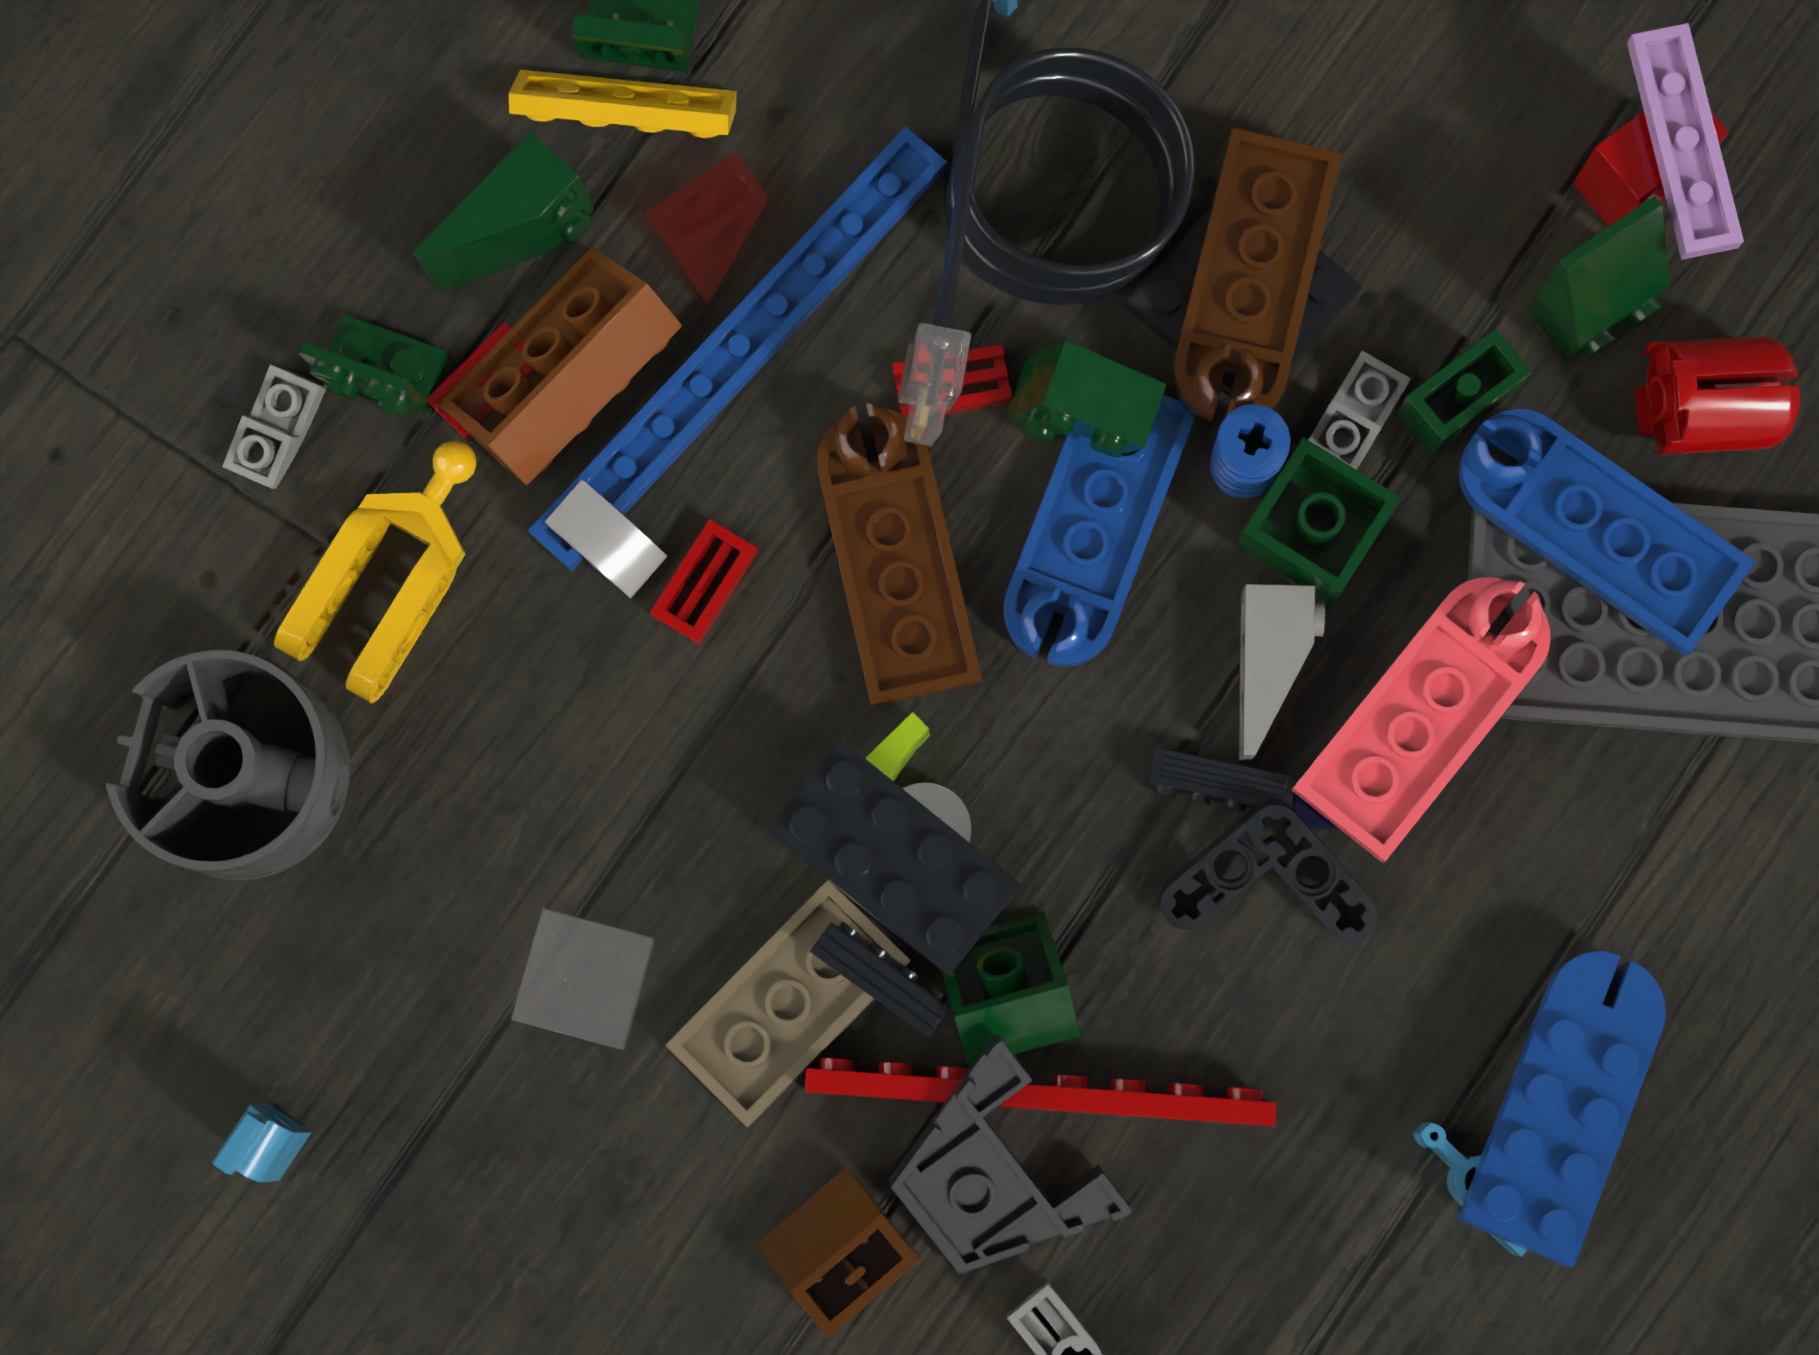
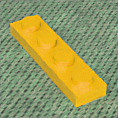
(622, 102)

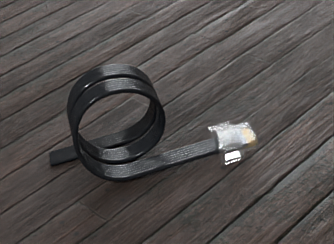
(939, 354)

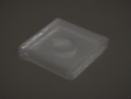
(583, 979)

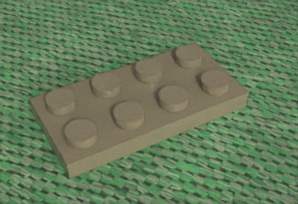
(778, 1010)

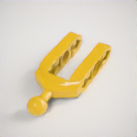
(351, 552)

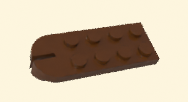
(1254, 272)
(895, 561)

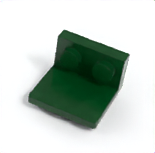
(638, 32)
(378, 365)

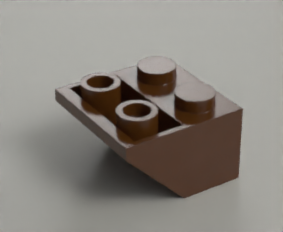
(838, 1252)

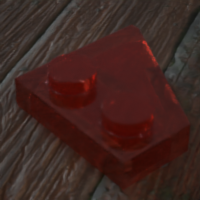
(710, 222)

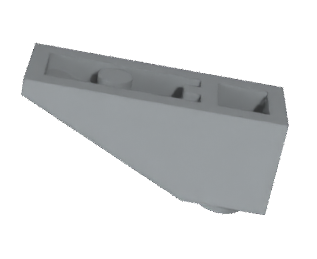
(1274, 642)

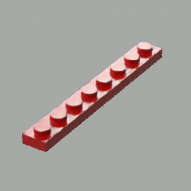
(1065, 1094)

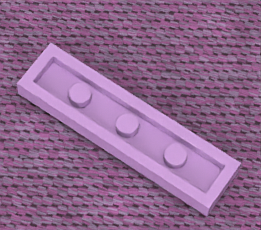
(1685, 141)

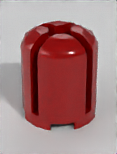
(1717, 395)

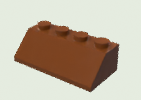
(583, 349)

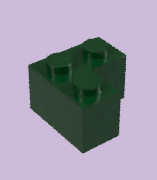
(1088, 395)

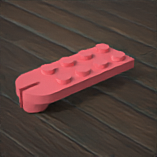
(1427, 714)

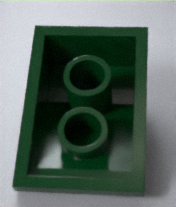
(511, 217)
(1606, 284)

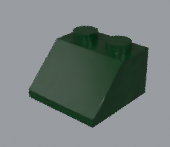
(1012, 988)

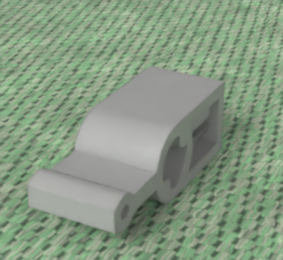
(1059, 1316)

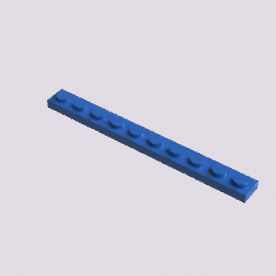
(754, 331)

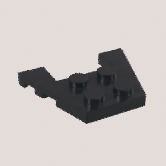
(973, 1188)

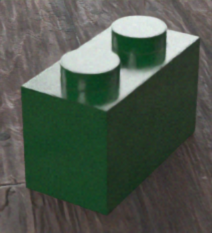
(1464, 392)

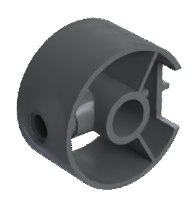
(268, 777)

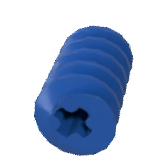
(1254, 429)

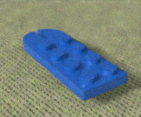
(1601, 526)
(1091, 540)
(1567, 1107)

